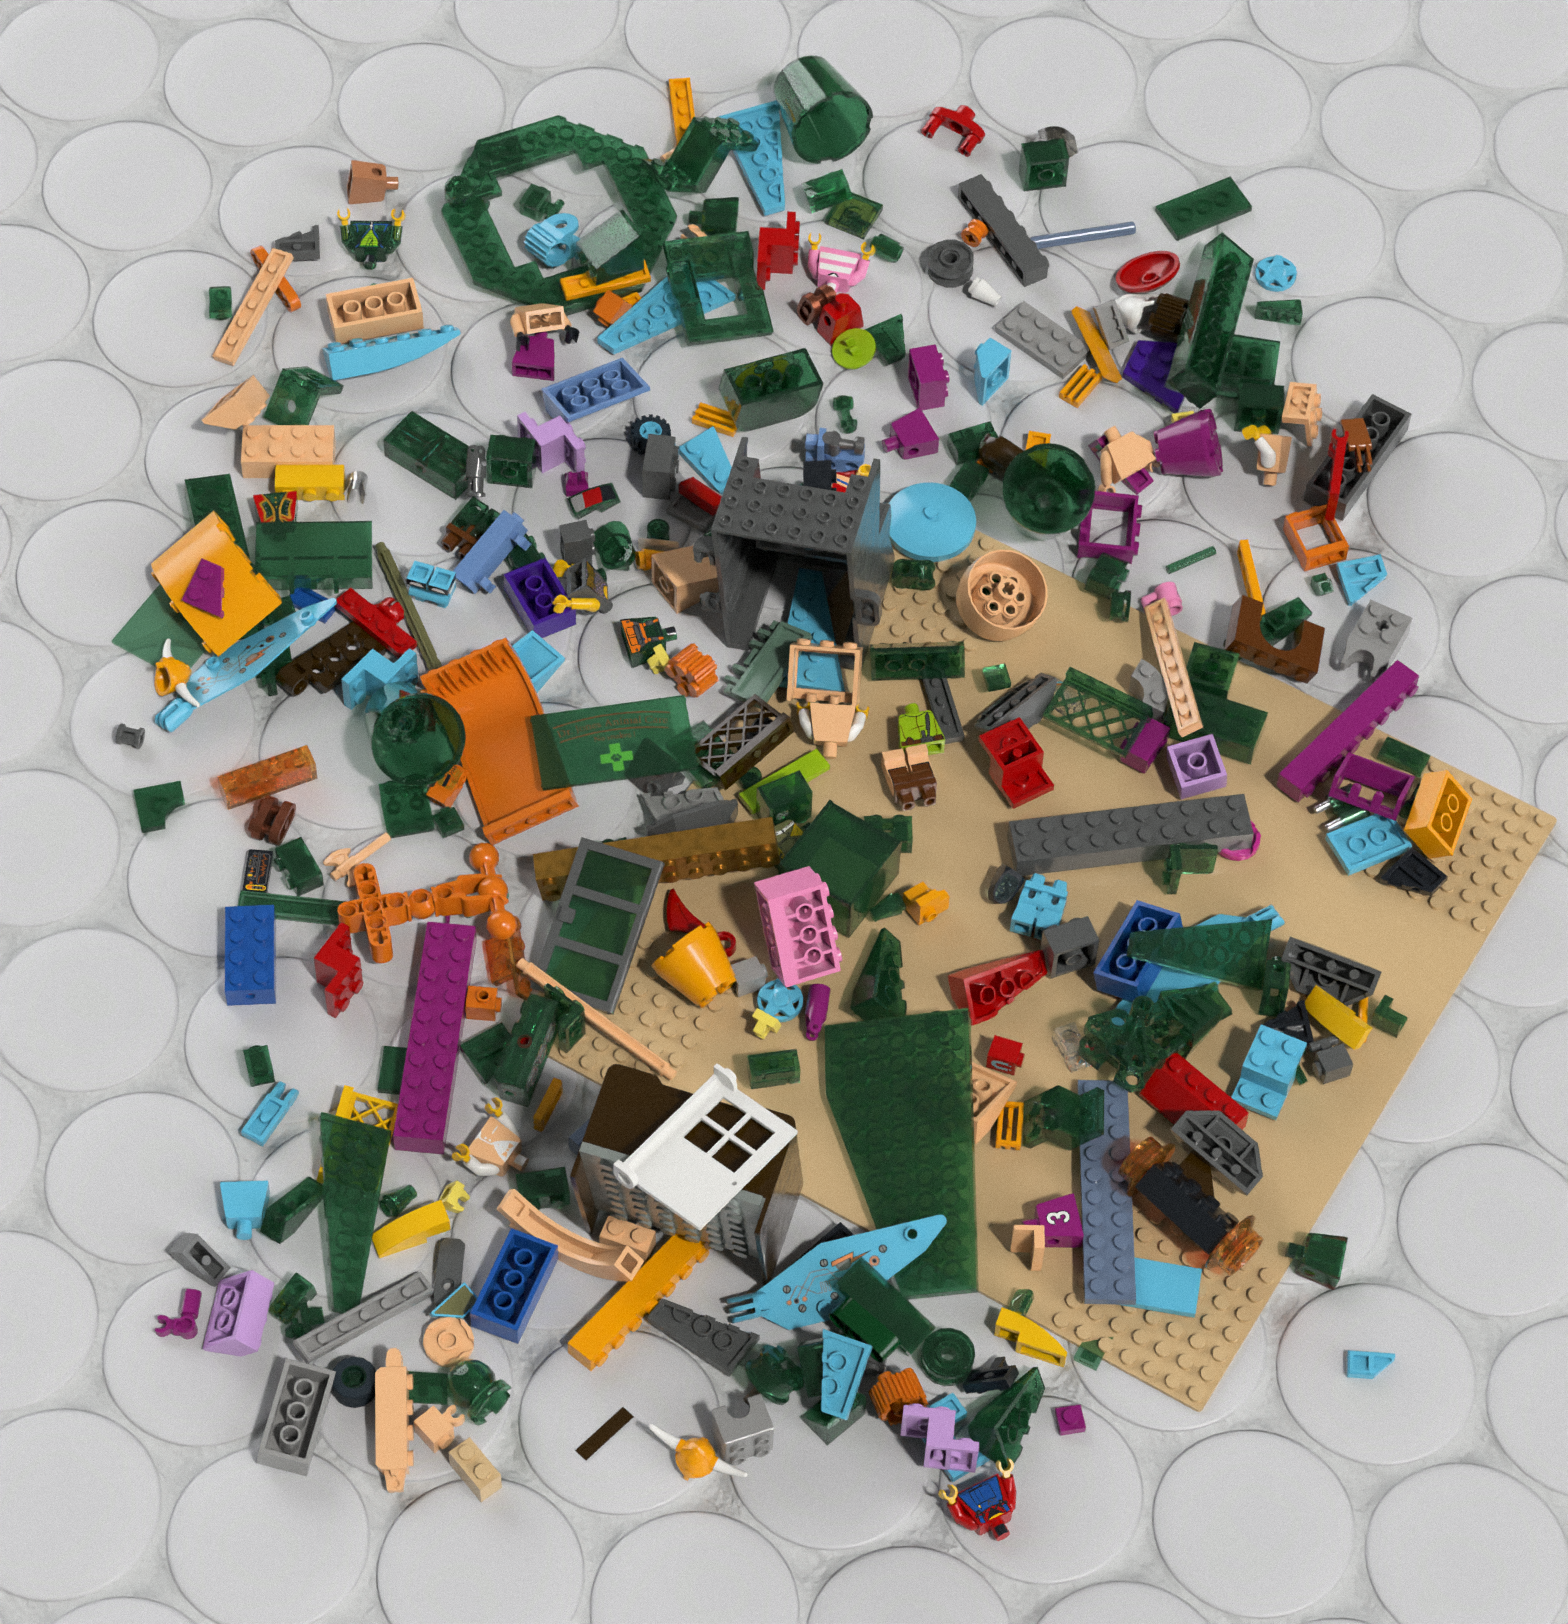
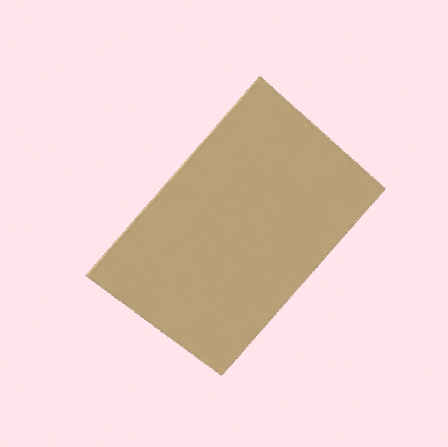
(960, 843)

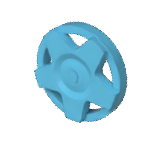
(1276, 272)
(780, 1000)

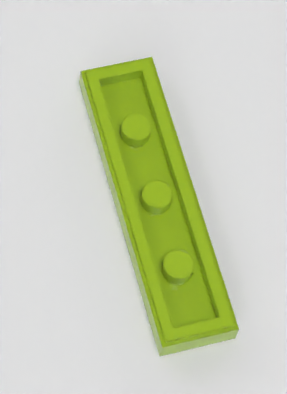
(810, 766)

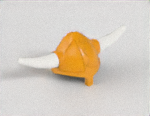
(172, 676)
(695, 1456)

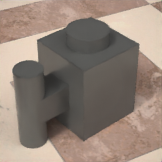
(1330, 1062)

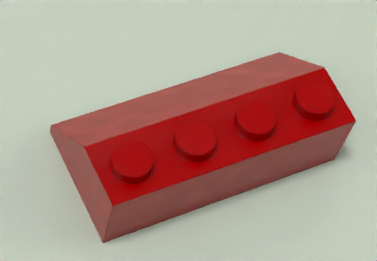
(1183, 1088)

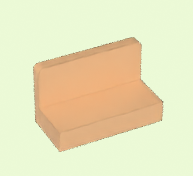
(1031, 1240)

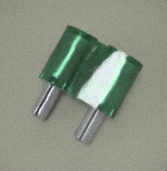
(1345, 812)

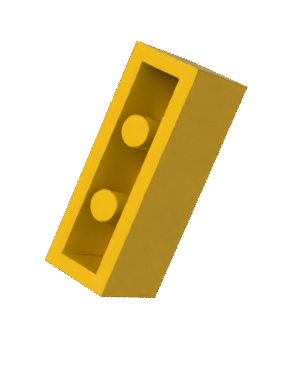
(311, 481)

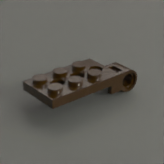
(296, 674)

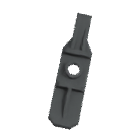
(449, 1268)

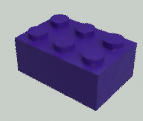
(532, 595)

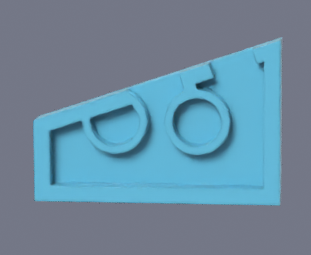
(707, 459)
(842, 1372)

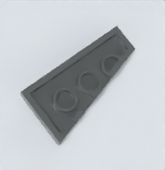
(709, 1339)

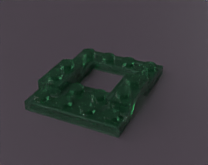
(714, 259)

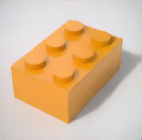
(1438, 814)

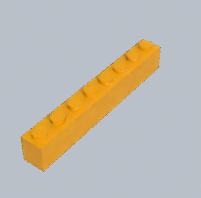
(635, 1300)

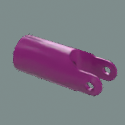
(816, 1009)

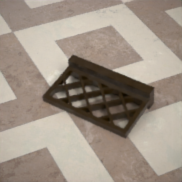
(751, 749)

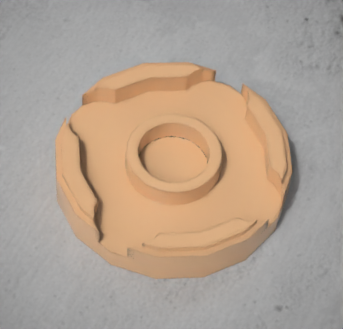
(448, 1341)

